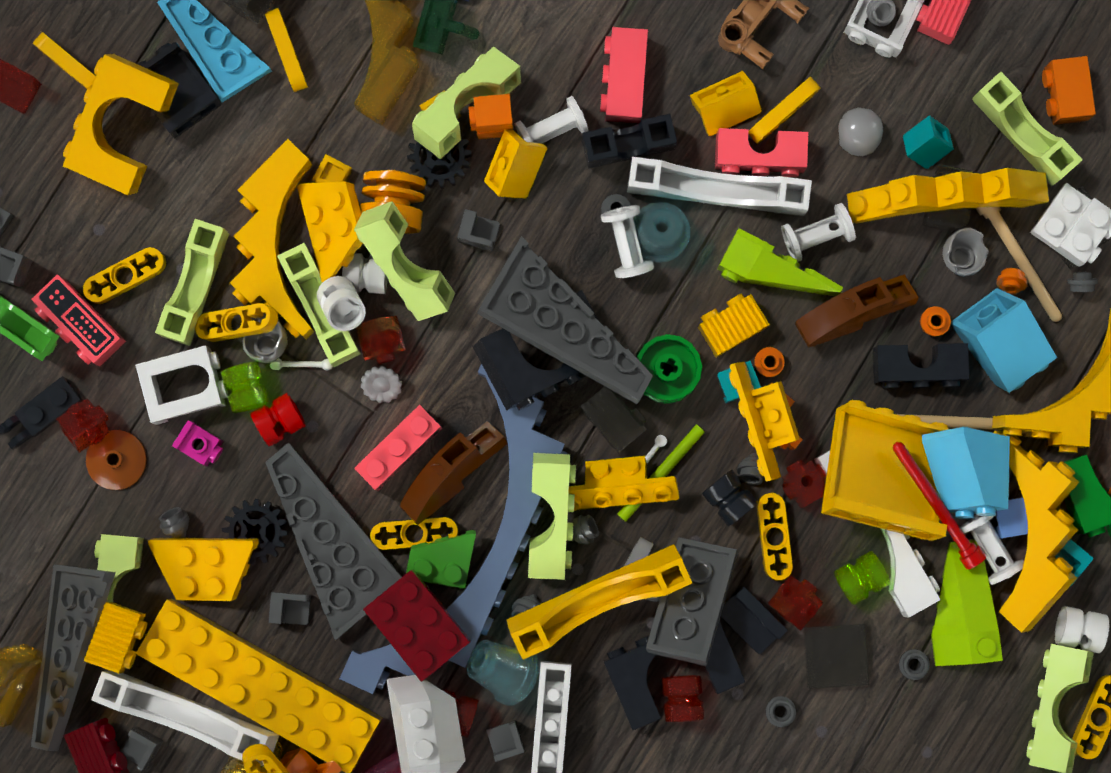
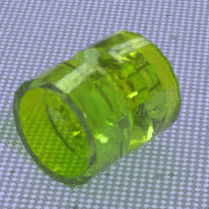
(245, 387)
(862, 577)

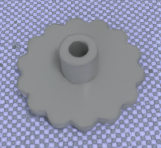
(381, 384)

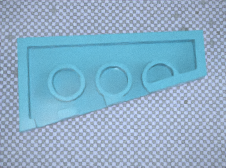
(218, 53)

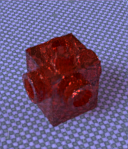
(381, 339)
(84, 425)
(795, 490)
(796, 602)

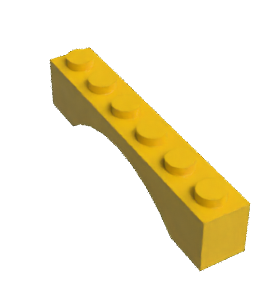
(550, 621)

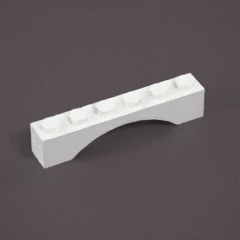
(750, 192)
(908, 580)
(177, 712)

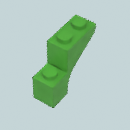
(26, 330)

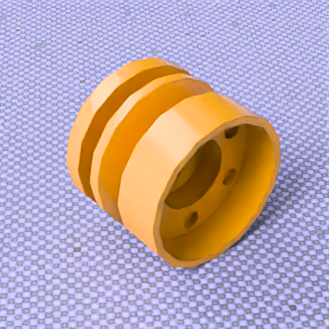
(399, 188)

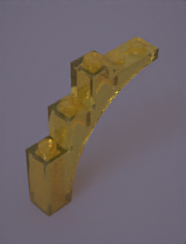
(389, 67)

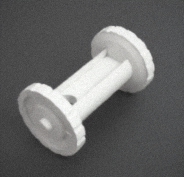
(554, 125)
(818, 232)
(627, 241)
(993, 547)

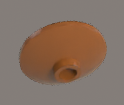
(130, 464)

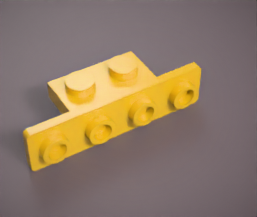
(767, 418)
(621, 483)

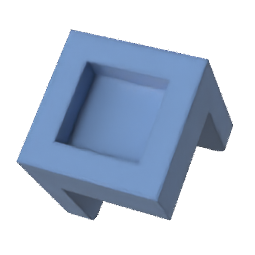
(1012, 520)

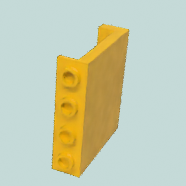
(869, 480)

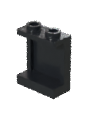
(193, 96)

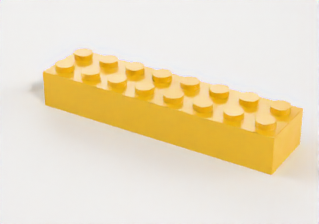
(259, 685)

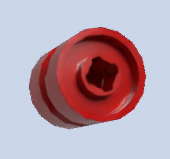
(278, 419)

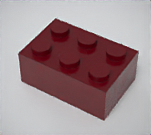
(417, 625)

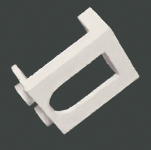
(883, 46)
(210, 397)

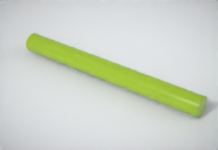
(667, 465)

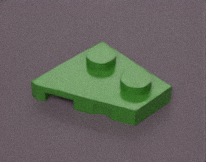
(444, 560)

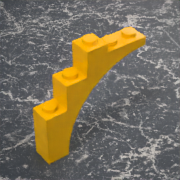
(952, 191)
(269, 193)
(1069, 419)
(1042, 576)

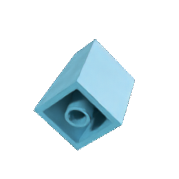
(1004, 339)
(969, 470)

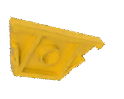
(331, 216)
(203, 566)

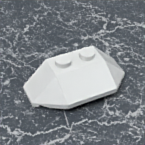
(425, 726)

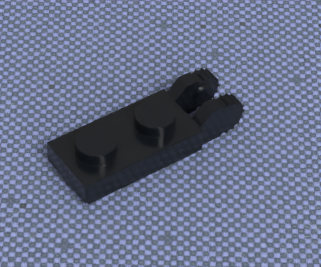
(41, 411)

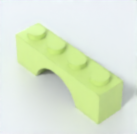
(1006, 109)
(438, 125)
(200, 265)
(306, 279)
(422, 290)
(551, 481)
(118, 555)
(1051, 745)

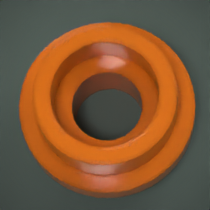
(1012, 280)
(928, 327)
(766, 371)

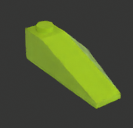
(755, 263)
(965, 615)

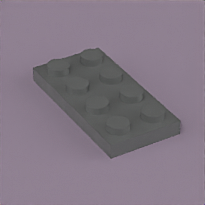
(690, 616)

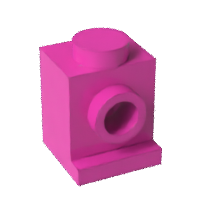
(185, 443)

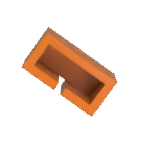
(1069, 90)
(491, 115)

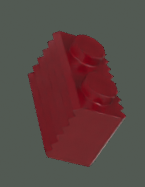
(96, 749)

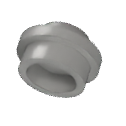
(881, 12)

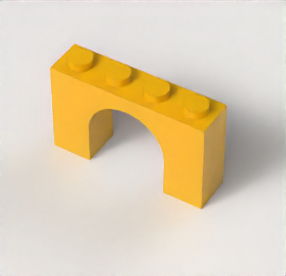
(89, 151)

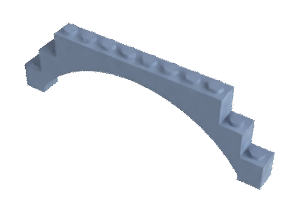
(474, 605)

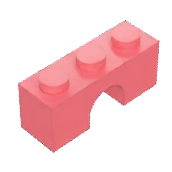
(735, 153)

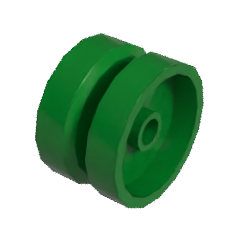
(682, 358)

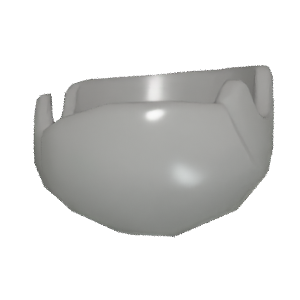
(860, 131)
(965, 252)
(266, 346)

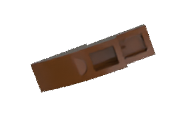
(854, 307)
(444, 472)

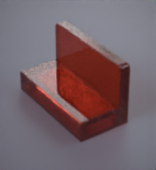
(17, 87)

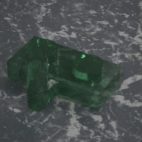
(436, 23)

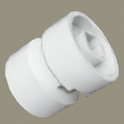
(366, 274)
(341, 303)
(1086, 630)

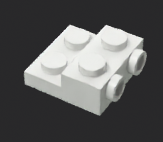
(1074, 225)

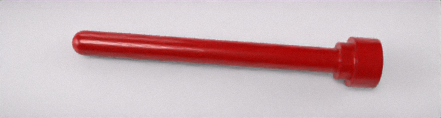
(969, 553)

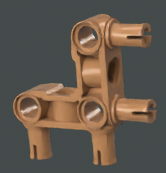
(747, 20)

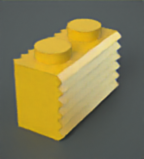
(733, 325)
(115, 638)

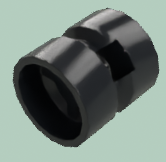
(730, 498)

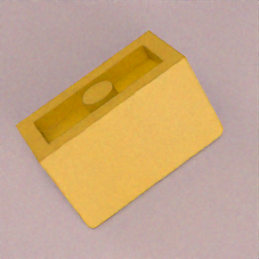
(726, 102)
(514, 166)

